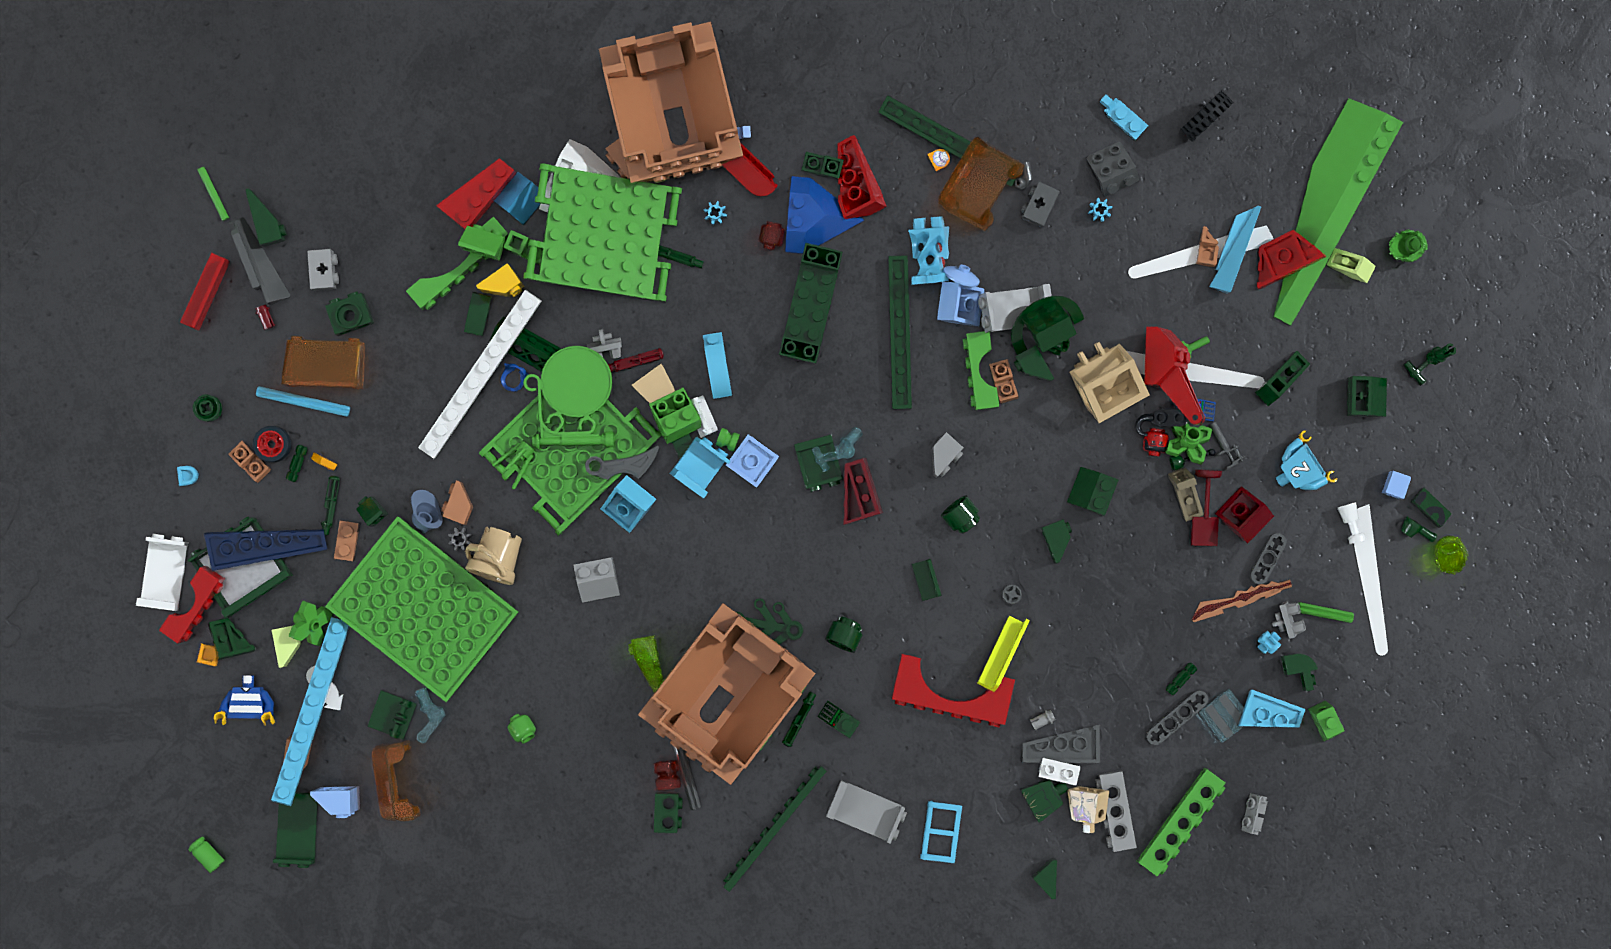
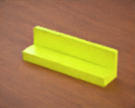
(1002, 653)

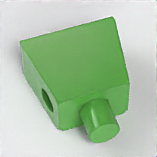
(1326, 720)

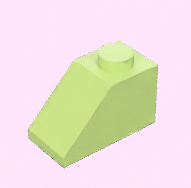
(1351, 265)
(284, 645)

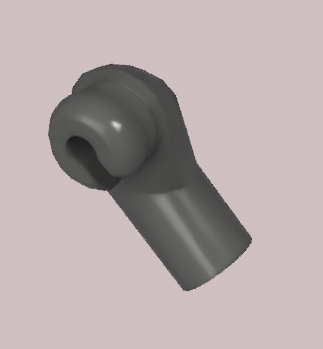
(1025, 178)

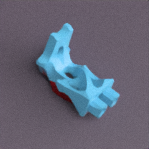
(931, 241)

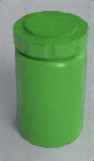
(206, 854)

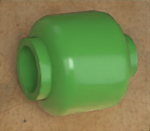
(521, 728)

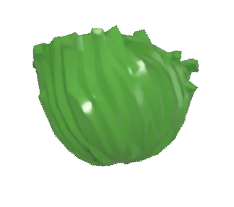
(1408, 245)

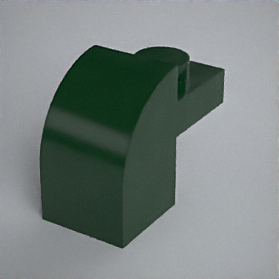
(1301, 664)

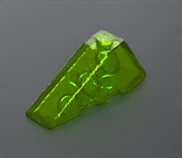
(647, 658)

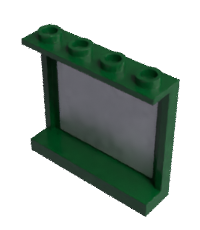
(244, 582)

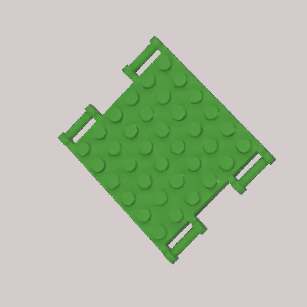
(602, 233)
(560, 470)

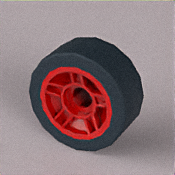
(268, 434)

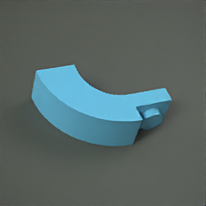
(717, 365)

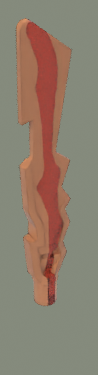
(1212, 608)

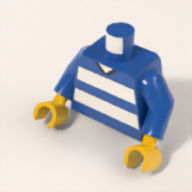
(246, 703)

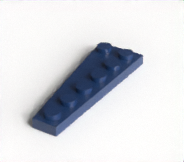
(250, 547)

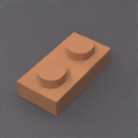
(346, 541)

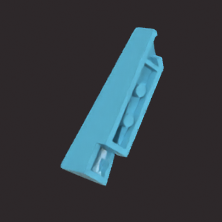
(1234, 250)

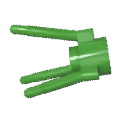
(523, 451)

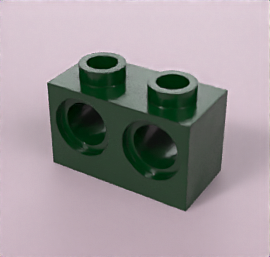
(662, 812)

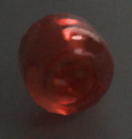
(771, 235)

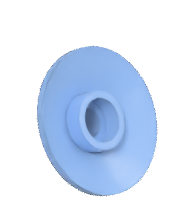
(961, 275)

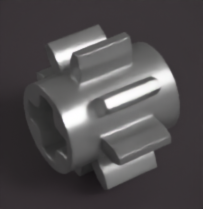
(454, 541)

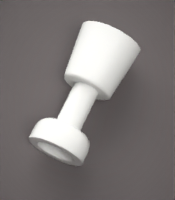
(1350, 515)

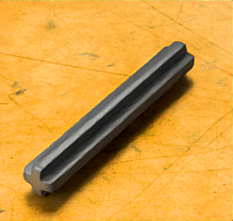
(687, 778)

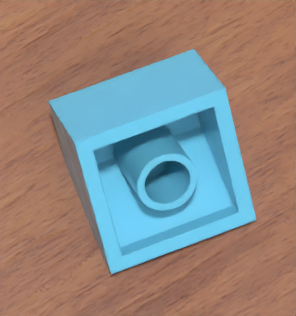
(628, 504)

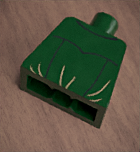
(1044, 797)

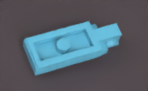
(1123, 117)

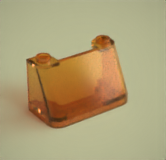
(978, 182)
(324, 363)
(389, 804)

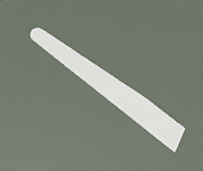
(1189, 256)
(1209, 374)
(1369, 576)

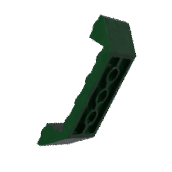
(811, 303)

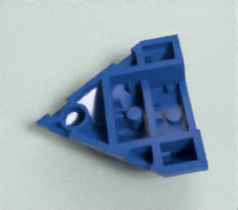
(813, 215)

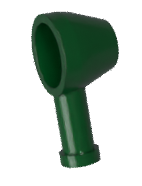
(1411, 528)

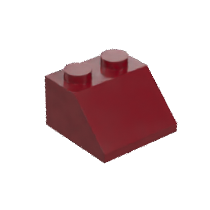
(1244, 514)

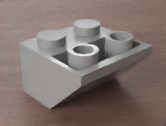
(943, 453)

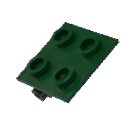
(392, 715)

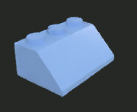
(338, 800)

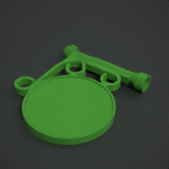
(576, 385)

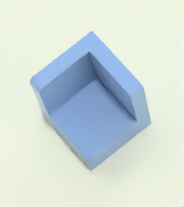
(1396, 485)

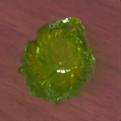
(1450, 554)

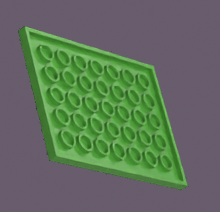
(421, 609)

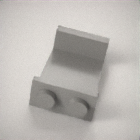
(1004, 307)
(866, 811)

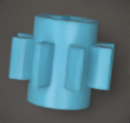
(717, 208)
(1097, 214)
(1269, 642)

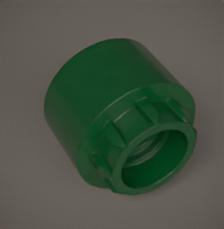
(961, 515)
(844, 634)

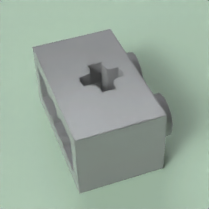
(317, 279)

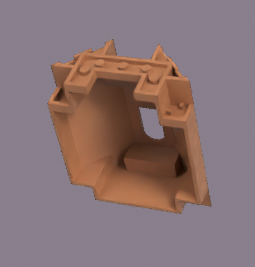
(666, 74)
(747, 665)

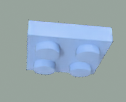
(752, 460)

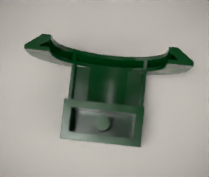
(1047, 322)

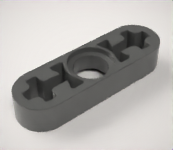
(1279, 548)

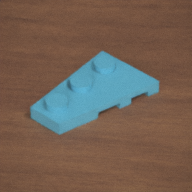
(1268, 711)

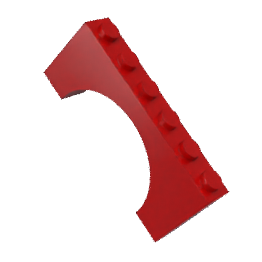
(912, 689)

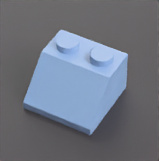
(959, 304)

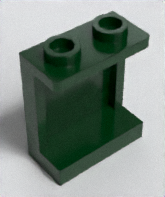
(811, 471)

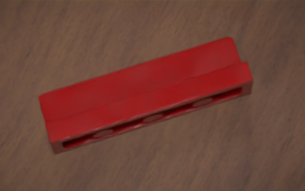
(205, 291)

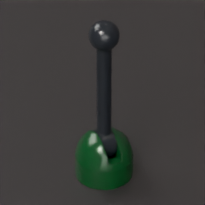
(1179, 462)

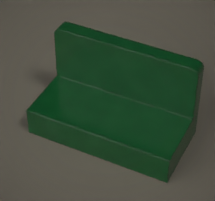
(926, 579)

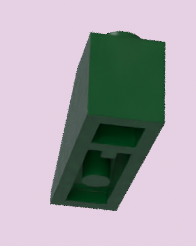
(266, 224)
(1282, 378)

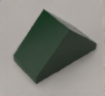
(1046, 877)

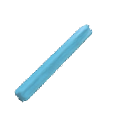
(303, 401)

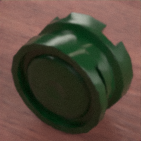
(207, 408)

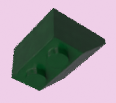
(1092, 491)

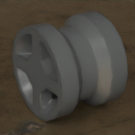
(1011, 594)

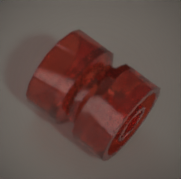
(668, 781)

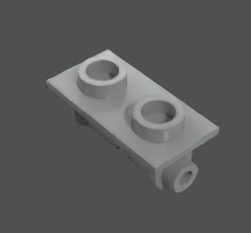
(1251, 822)

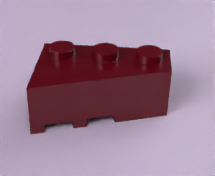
(860, 492)

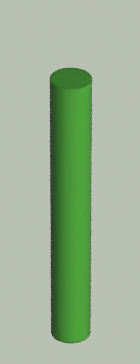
(213, 194)

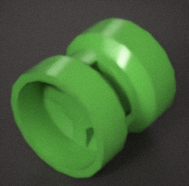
(726, 439)

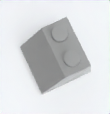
(596, 579)

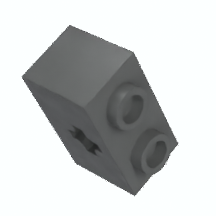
(1047, 196)

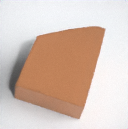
(1207, 249)

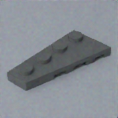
(1069, 747)

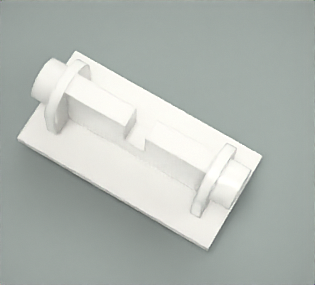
(707, 422)
(1059, 771)

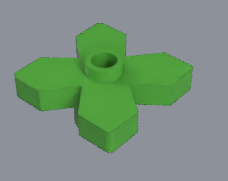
(1189, 440)
(309, 623)

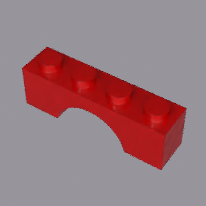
(205, 585)

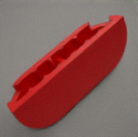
(751, 173)

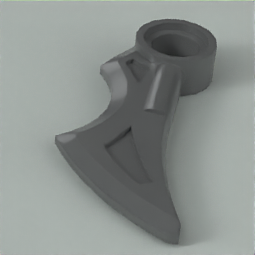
(634, 465)

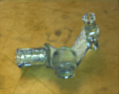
(843, 450)
(434, 713)

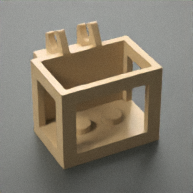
(1108, 381)

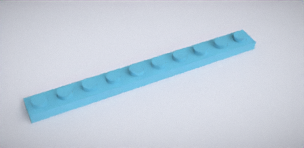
(310, 712)

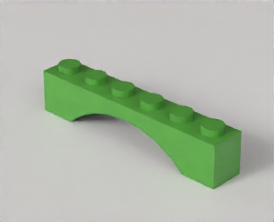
(427, 290)

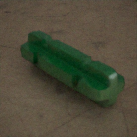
(296, 463)
(1181, 678)

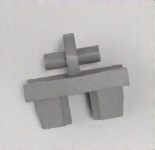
(613, 345)
(1287, 610)

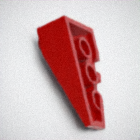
(858, 187)

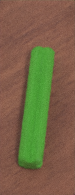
(1326, 612)

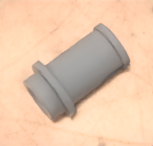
(1043, 719)

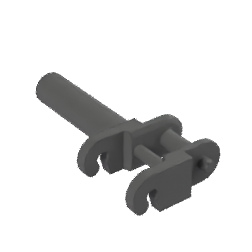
(1225, 447)

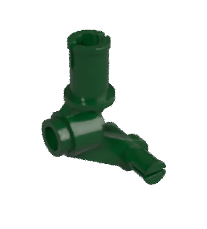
(1435, 356)

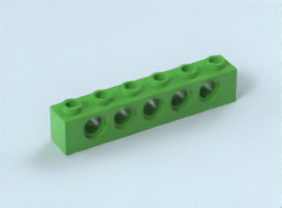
(1170, 826)

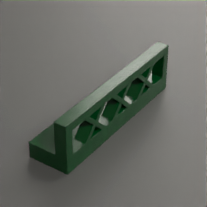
(530, 344)

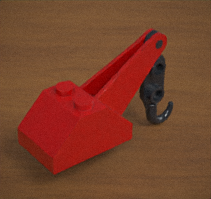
(1166, 368)

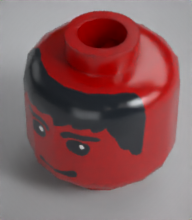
(1156, 442)

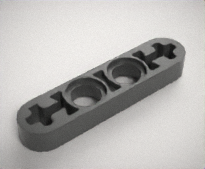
(1179, 720)

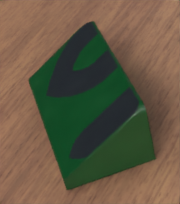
(1431, 507)

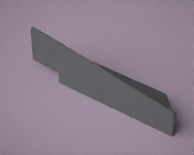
(257, 264)

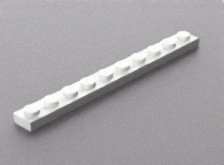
(480, 374)

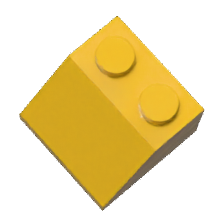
(502, 283)

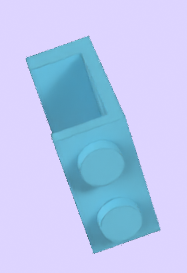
(699, 465)

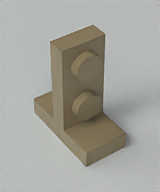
(1186, 493)

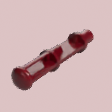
(636, 360)

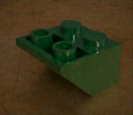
(1367, 396)

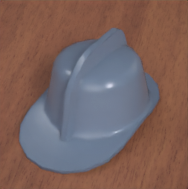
(426, 511)

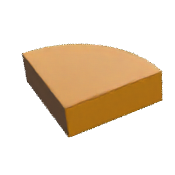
(323, 461)

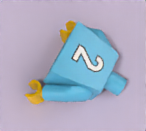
(1302, 467)

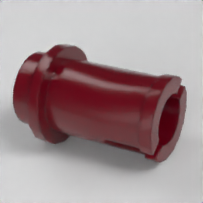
(265, 317)

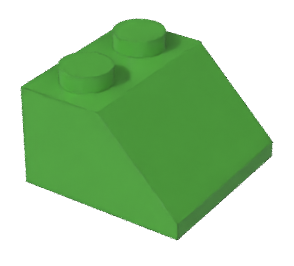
(482, 242)

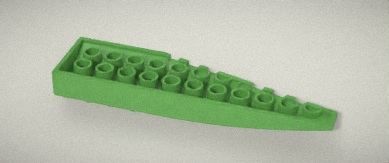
(1335, 190)

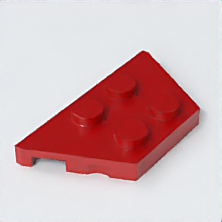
(1284, 257)

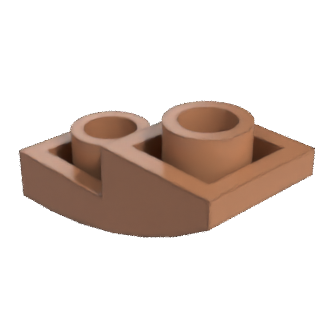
(1003, 381)
(249, 461)

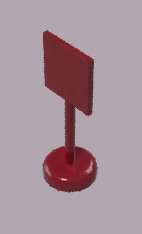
(1205, 528)

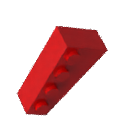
(477, 195)

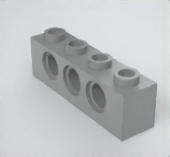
(1127, 838)

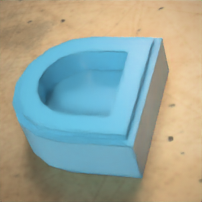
(187, 475)

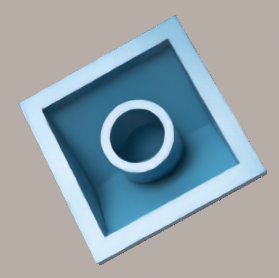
(519, 198)

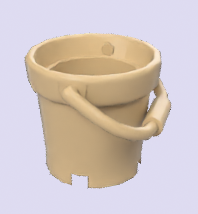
(494, 556)

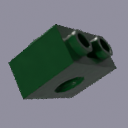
(338, 309)

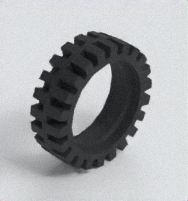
(1206, 116)

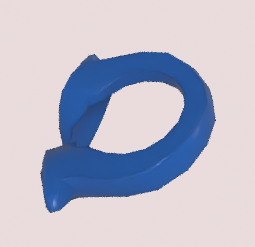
(508, 369)

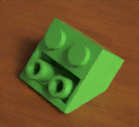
(675, 415)

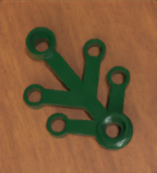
(771, 625)

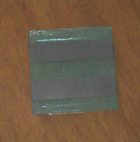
(1223, 715)

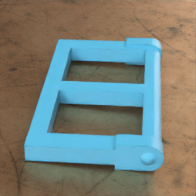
(950, 859)

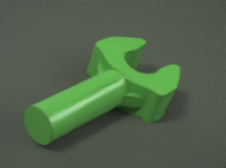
(1197, 344)

